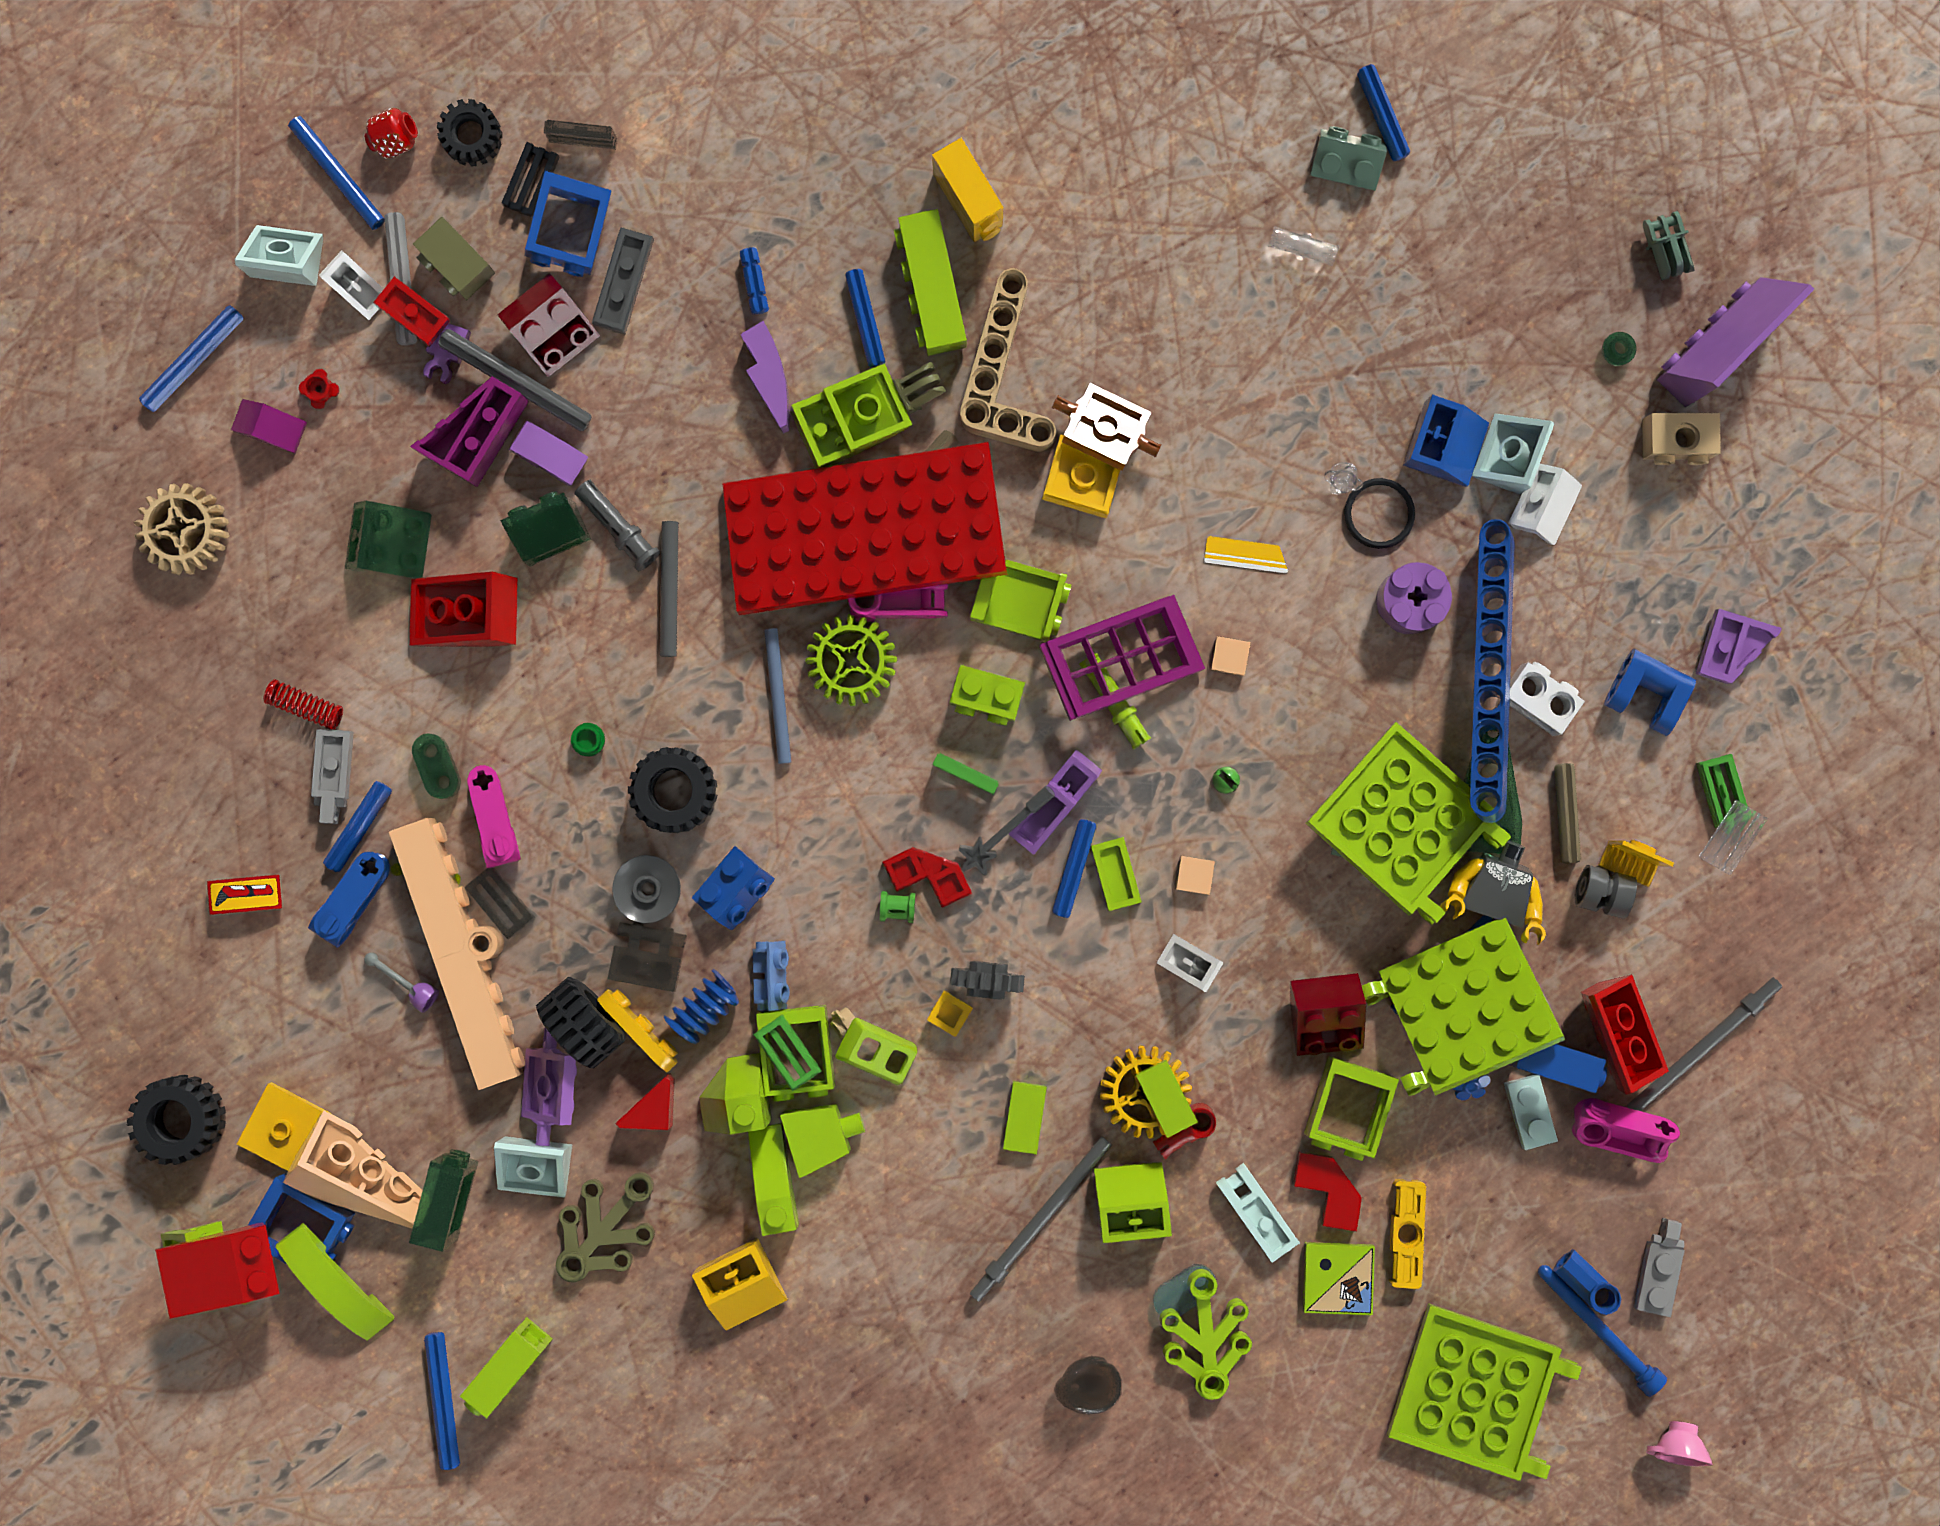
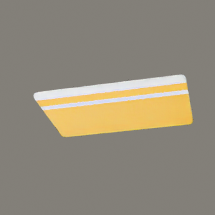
(1244, 554)

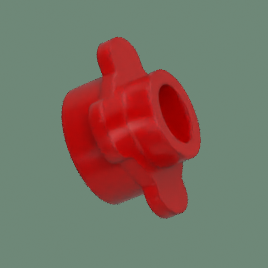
(309, 386)

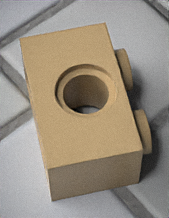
(1700, 430)

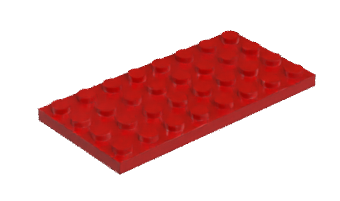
(864, 528)

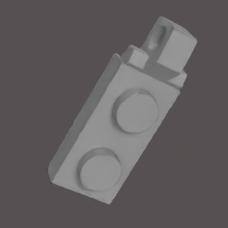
(331, 772)
(1660, 1270)

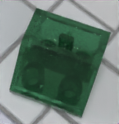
(545, 528)

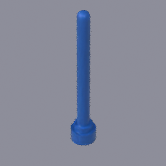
(1649, 1379)

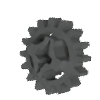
(987, 980)

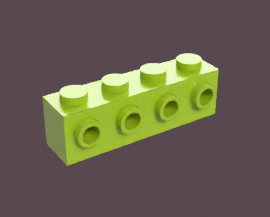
(932, 282)

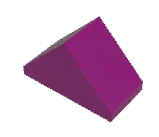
(268, 425)

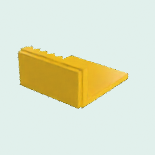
(1633, 860)

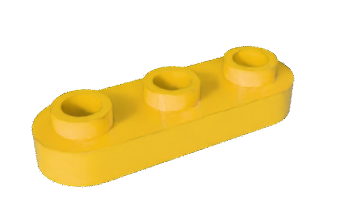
(639, 1029)

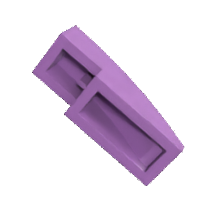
(768, 373)
(1069, 786)

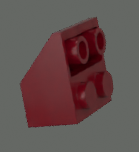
(548, 325)
(1328, 1014)

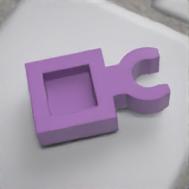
(442, 357)

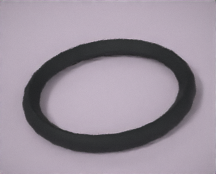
(1386, 544)

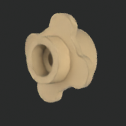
(841, 1021)

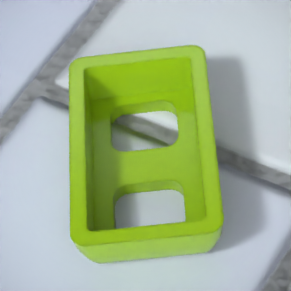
(887, 1042)

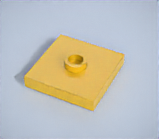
(1080, 481)
(279, 1125)

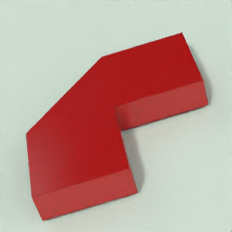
(943, 874)
(1342, 1198)

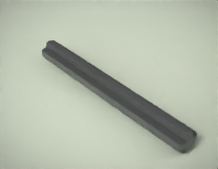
(515, 379)

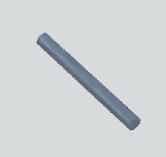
(777, 696)

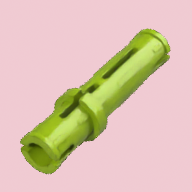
(1121, 712)

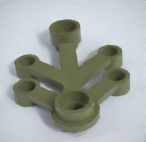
(601, 1231)

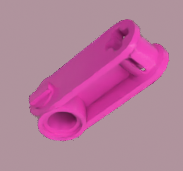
(904, 605)
(492, 817)
(1623, 1130)

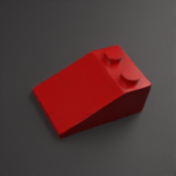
(464, 610)
(217, 1271)

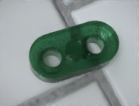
(435, 767)

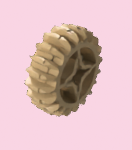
(173, 503)

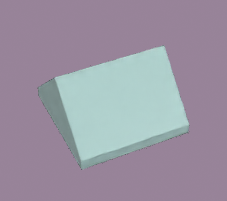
(281, 255)
(1512, 452)
(531, 1167)

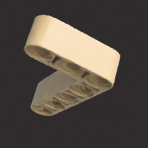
(994, 368)

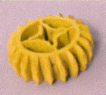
(1130, 1097)

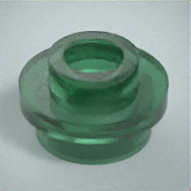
(1610, 353)

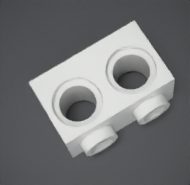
(1538, 706)

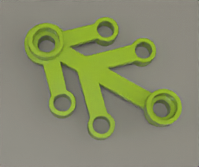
(1207, 1339)

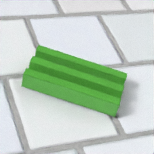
(965, 773)
(1709, 790)
(771, 1028)

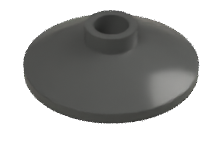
(629, 893)

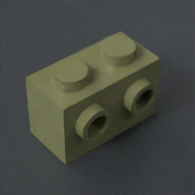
(453, 258)

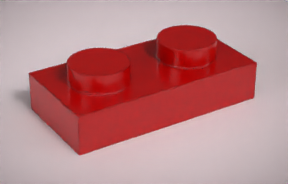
(411, 311)

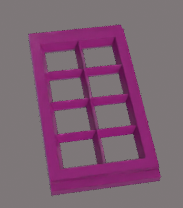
(1064, 678)

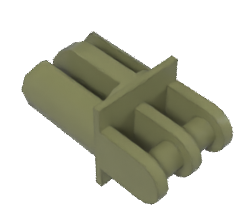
(910, 392)

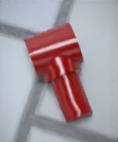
(1190, 1134)

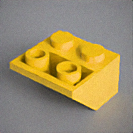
(739, 1284)

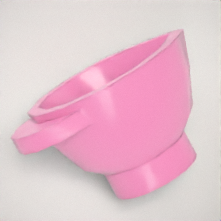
(1681, 1446)

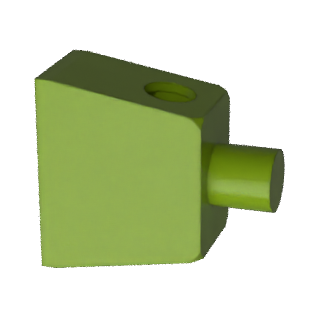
(819, 1135)

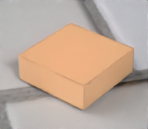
(1230, 656)
(1195, 875)

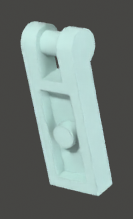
(1258, 1214)

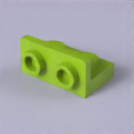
(986, 694)

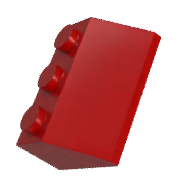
(1624, 1033)

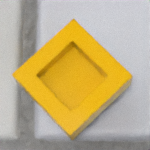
(949, 1013)

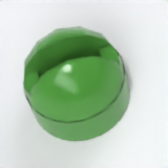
(1220, 785)

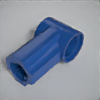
(1586, 1282)

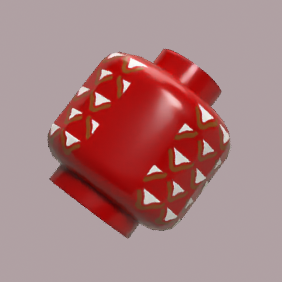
(391, 133)

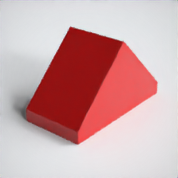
(653, 1110)

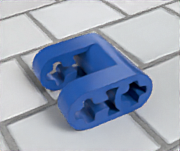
(1657, 677)

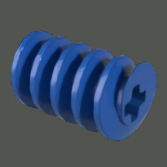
(703, 1008)

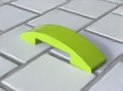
(331, 1285)

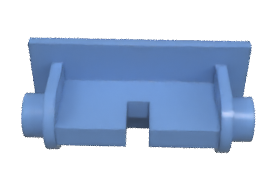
(772, 960)

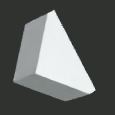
(352, 284)
(1189, 963)

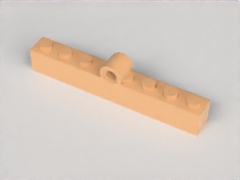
(457, 953)

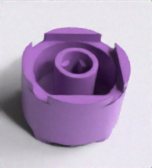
(1428, 584)

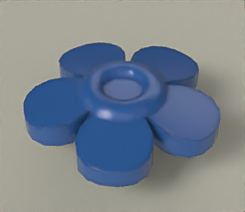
(1474, 1087)

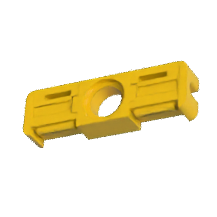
(1408, 1256)

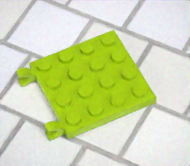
(1403, 821)
(1467, 1007)
(1477, 1393)

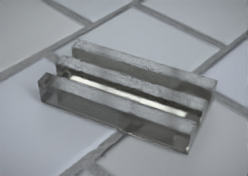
(580, 134)
(509, 892)

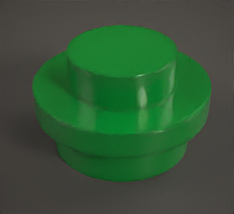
(588, 739)

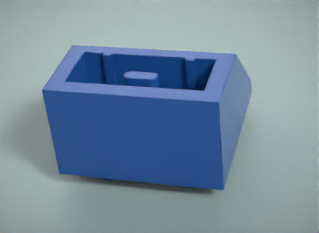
(1446, 440)

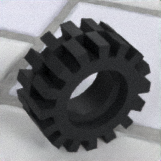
(455, 118)

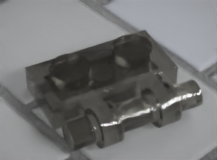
(646, 967)

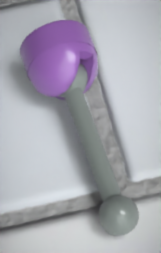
(420, 995)

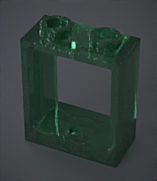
(444, 1200)

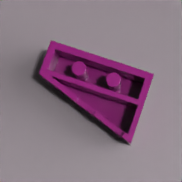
(474, 431)

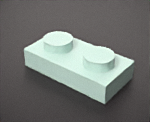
(1530, 1112)

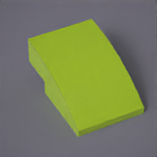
(850, 417)

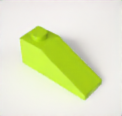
(772, 1181)

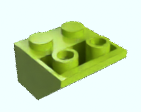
(1132, 1202)

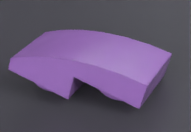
(548, 453)

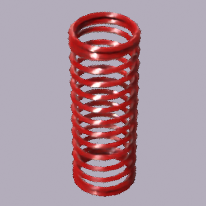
(271, 695)

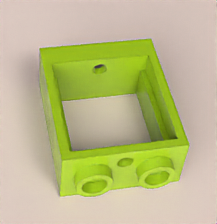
(813, 1087)
(1379, 1116)
(505, 1368)

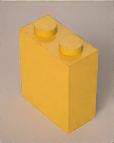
(968, 190)

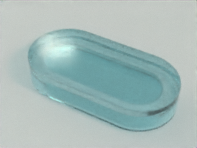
(1176, 1293)

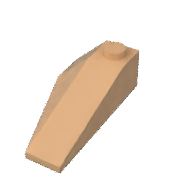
(347, 1172)

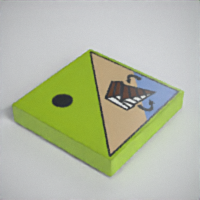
(1338, 1278)

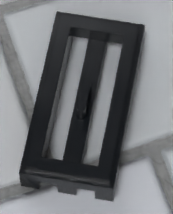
(518, 175)

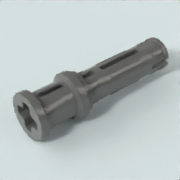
(626, 536)

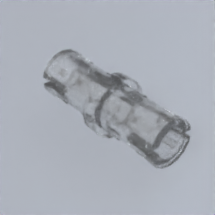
(1303, 246)

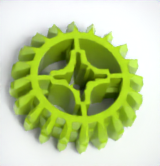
(827, 643)

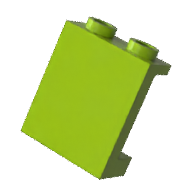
(1022, 601)

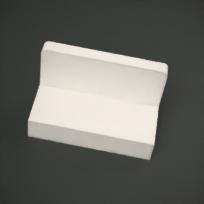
(1546, 504)

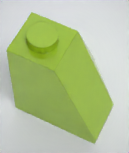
(736, 1097)

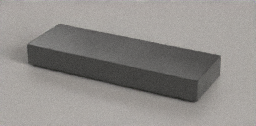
(622, 280)

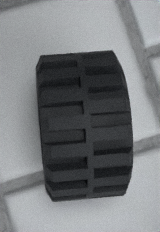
(644, 782)
(580, 1023)
(149, 1124)

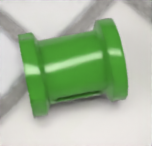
(897, 907)

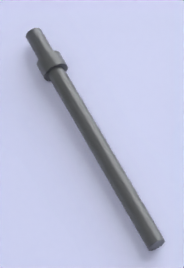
(1750, 1006)
(997, 1270)

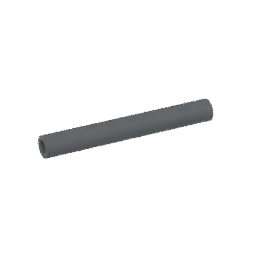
(669, 589)

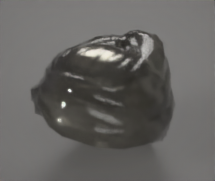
(1098, 1386)

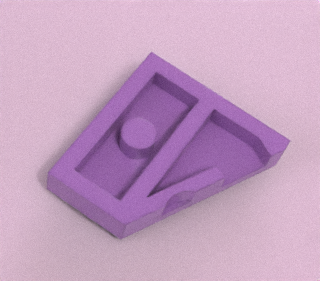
(1732, 645)

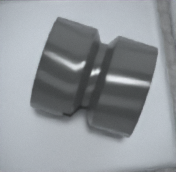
(1611, 893)

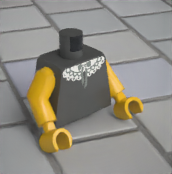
(1499, 890)

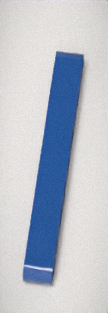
(1485, 655)

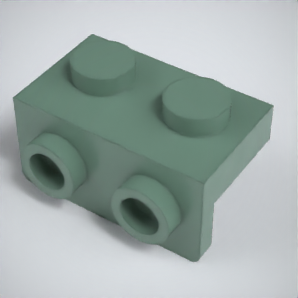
(1349, 158)

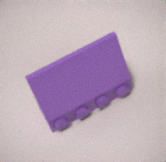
(1730, 337)

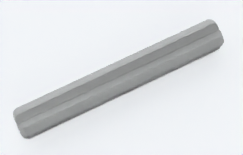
(398, 264)

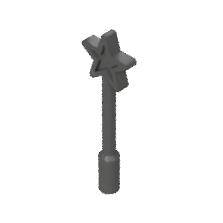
(979, 853)

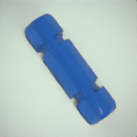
(754, 280)

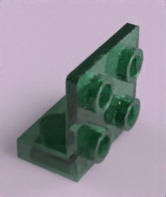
(388, 539)

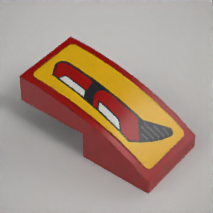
(244, 894)

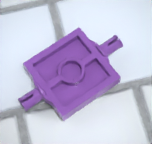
(548, 1088)

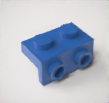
(733, 888)

